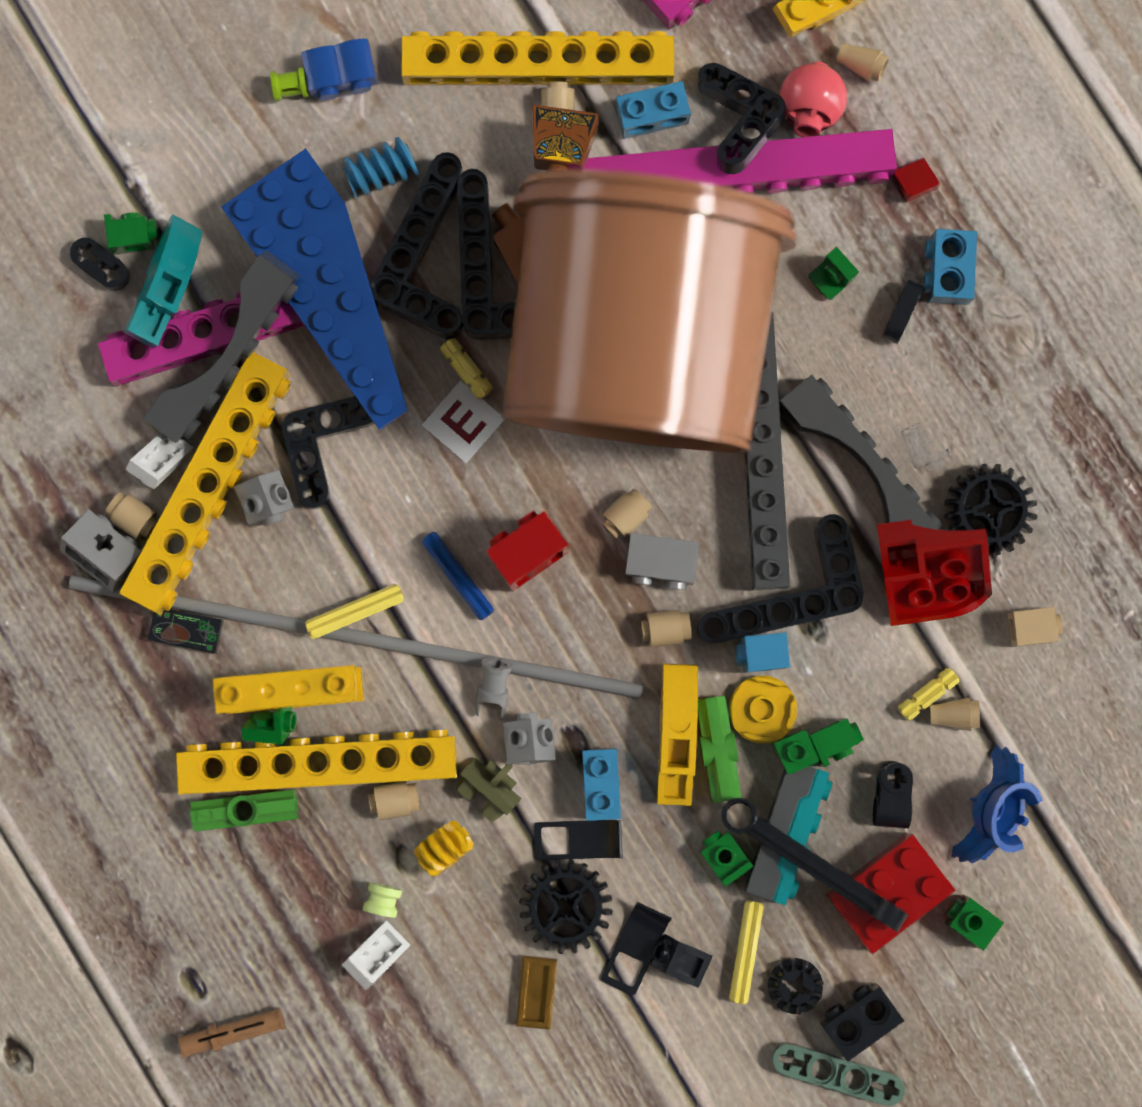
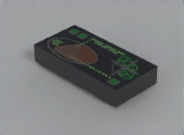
(186, 630)

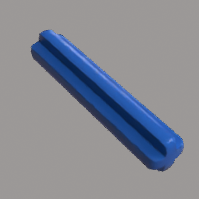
(457, 576)

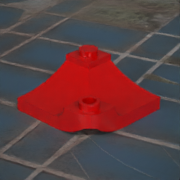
(933, 571)

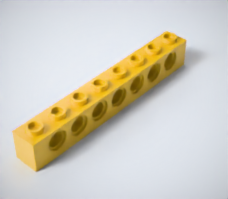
(522, 71)
(254, 373)
(194, 777)

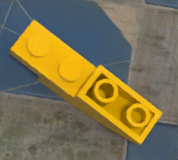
(803, 14)
(677, 734)

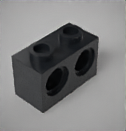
(866, 1029)

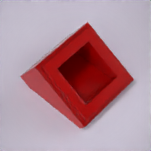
(916, 180)

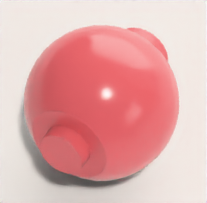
(813, 98)

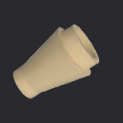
(863, 61)
(956, 714)

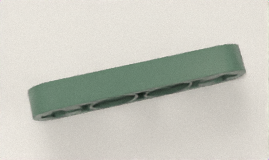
(839, 1069)

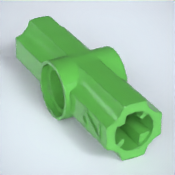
(718, 749)
(222, 812)

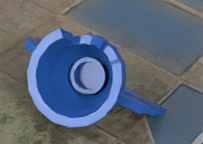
(998, 810)

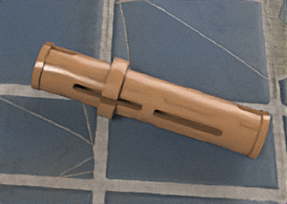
(192, 1044)

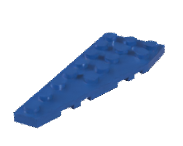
(309, 229)

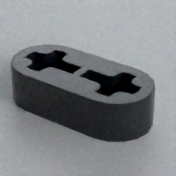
(95, 270)
(902, 311)

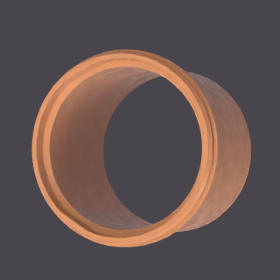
(643, 308)

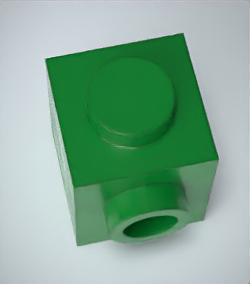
(972, 921)

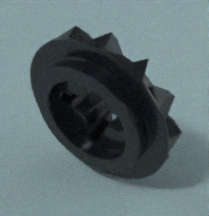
(789, 971)

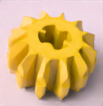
(443, 848)

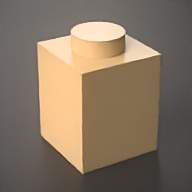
(1034, 626)

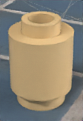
(558, 96)
(626, 514)
(131, 516)
(666, 628)
(394, 800)

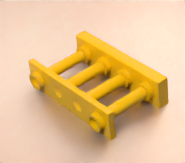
(288, 689)

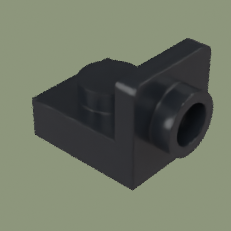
(680, 960)

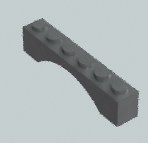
(261, 292)
(816, 413)

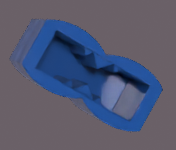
(339, 69)

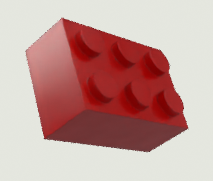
(527, 549)
(903, 877)

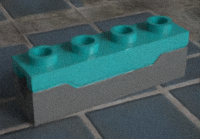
(797, 816)

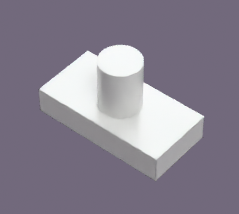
(158, 460)
(376, 955)

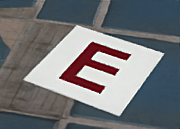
(463, 422)

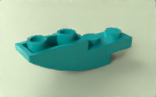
(165, 281)

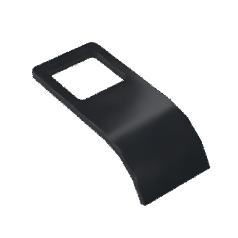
(586, 839)
(638, 940)

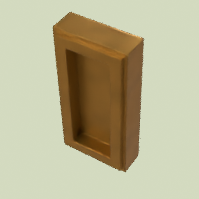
(536, 992)

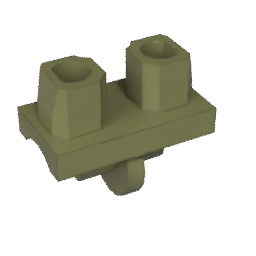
(493, 784)

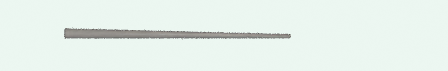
(378, 641)

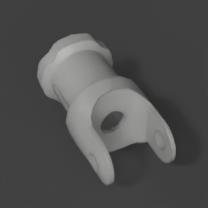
(494, 683)

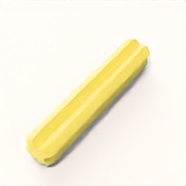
(354, 611)
(746, 952)

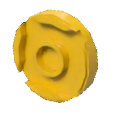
(762, 709)

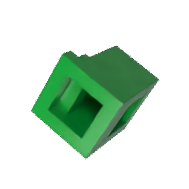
(130, 233)
(835, 740)
(727, 871)

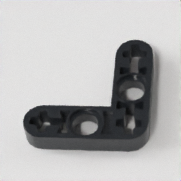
(751, 110)
(308, 442)

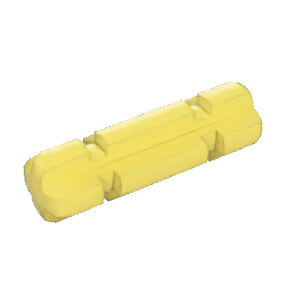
(466, 368)
(928, 694)

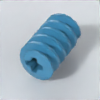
(379, 167)

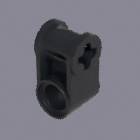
(893, 803)

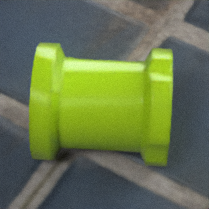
(289, 84)

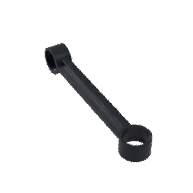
(818, 867)

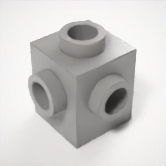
(264, 498)
(529, 740)

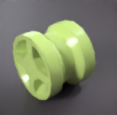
(382, 900)

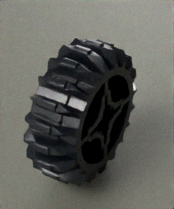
(988, 494)
(545, 928)

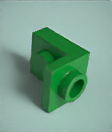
(833, 274)
(269, 726)
(795, 751)

